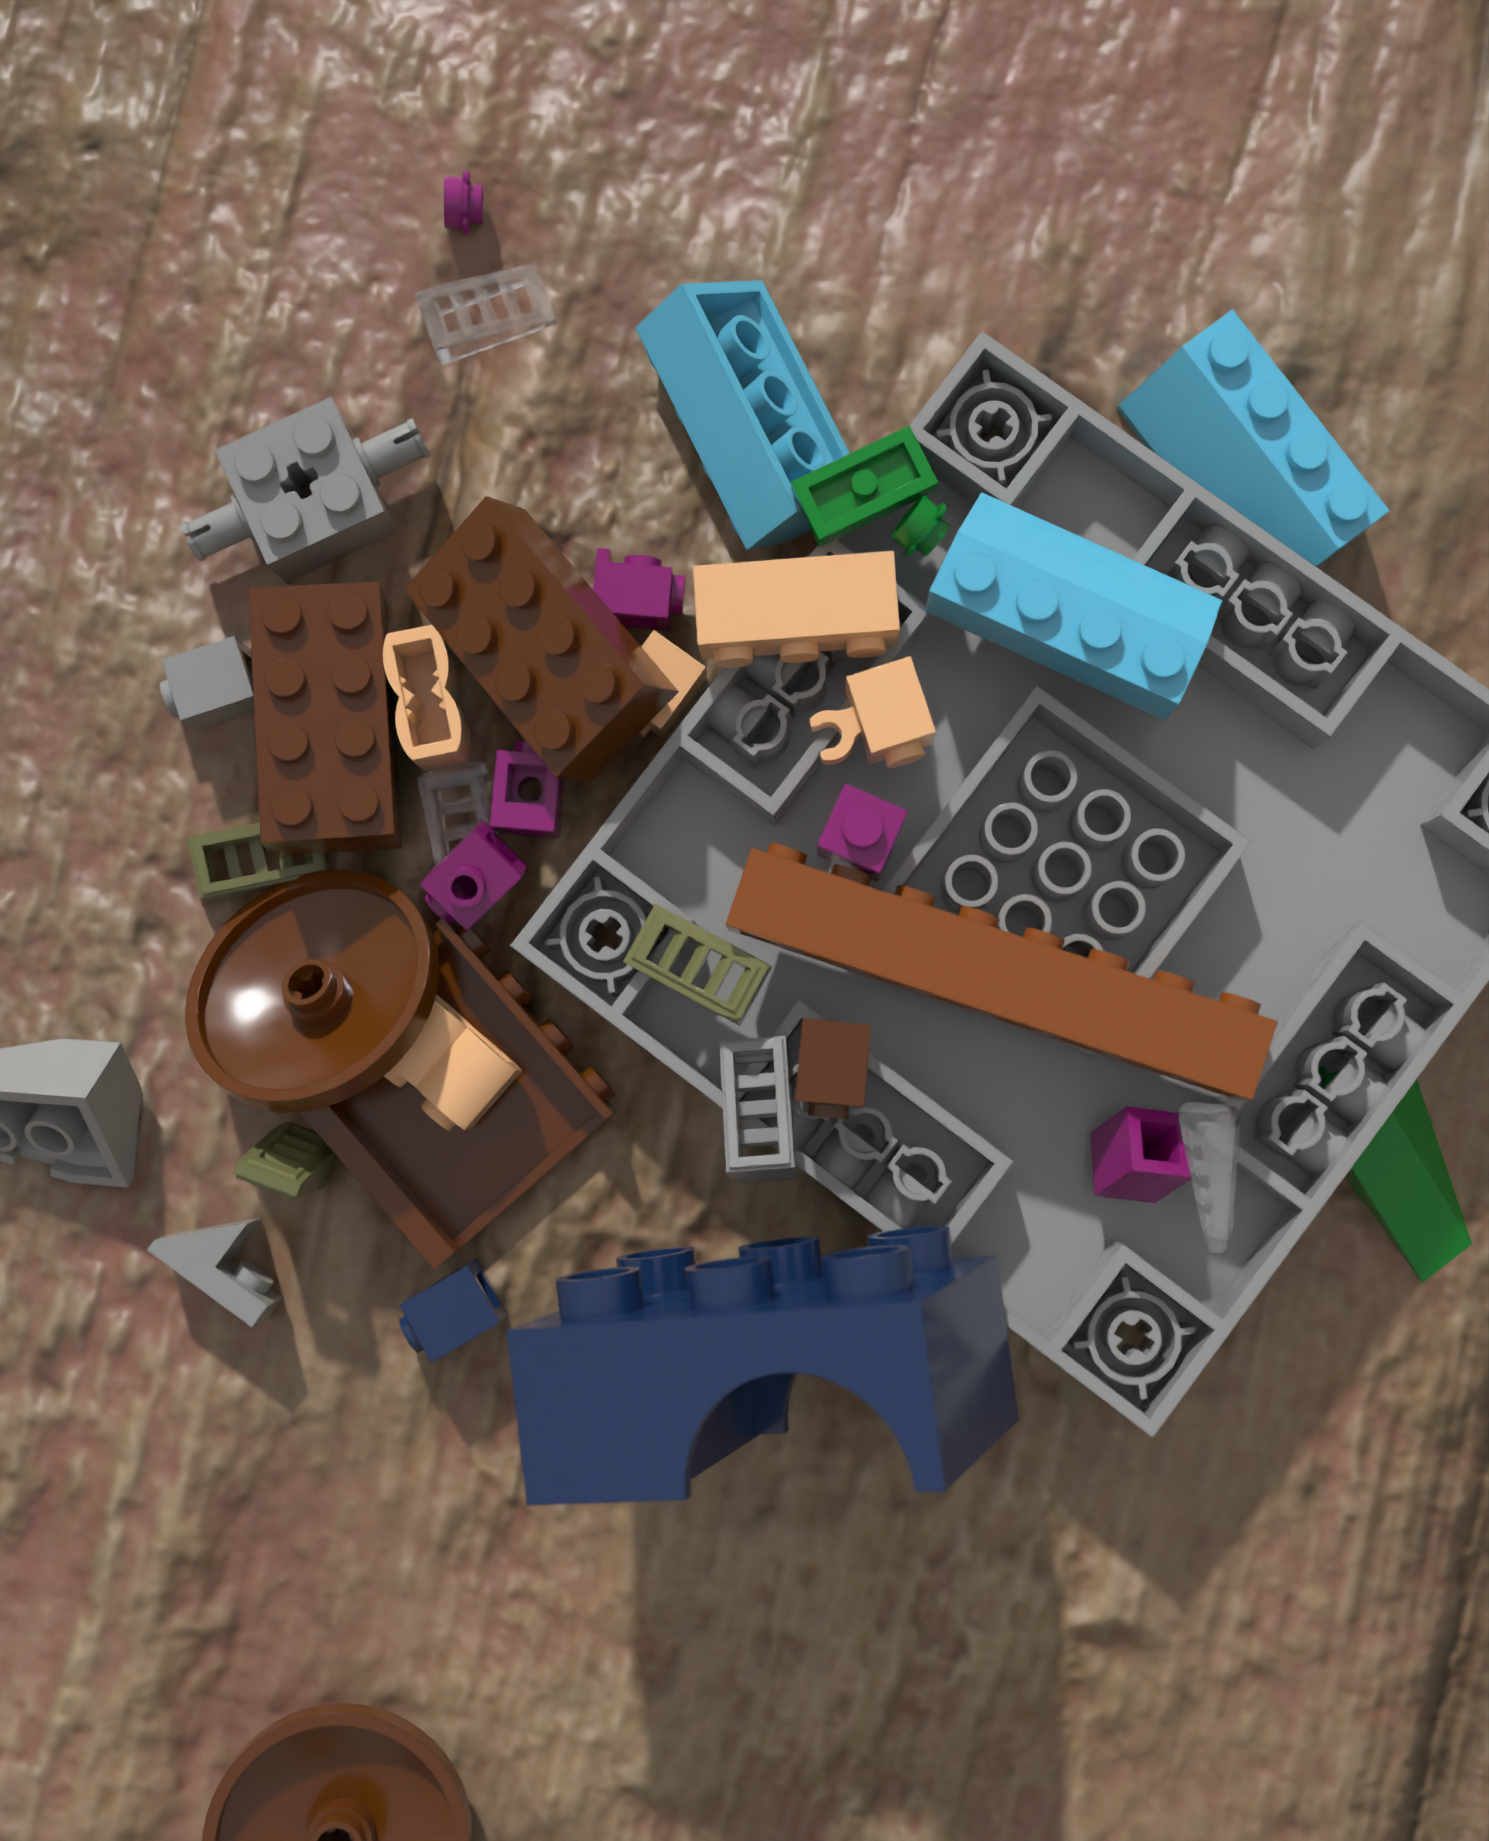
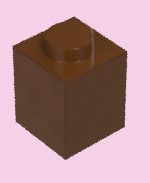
(832, 1067)

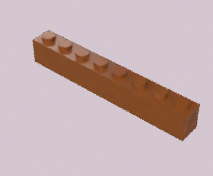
(1002, 974)

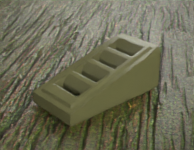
(237, 885)
(745, 989)
(288, 1161)

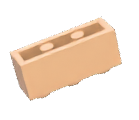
(796, 608)

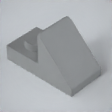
(207, 1262)

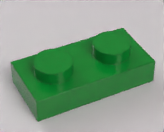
(864, 486)

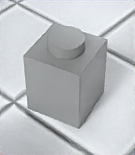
(209, 683)

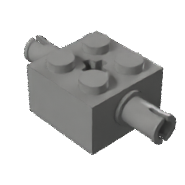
(269, 480)

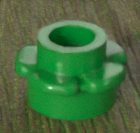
(921, 527)

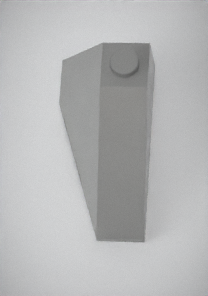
(71, 1109)

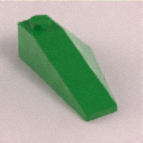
(1409, 1186)

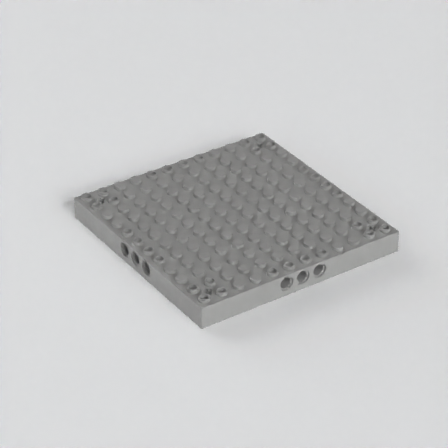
(1275, 840)

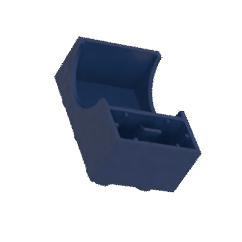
(686, 1361)

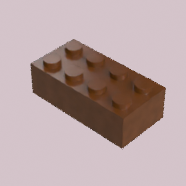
(540, 640)
(323, 719)

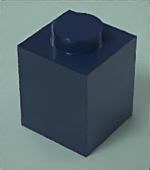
(451, 1311)

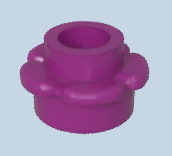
(462, 203)

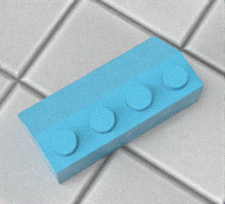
(742, 401)
(1252, 441)
(1073, 606)

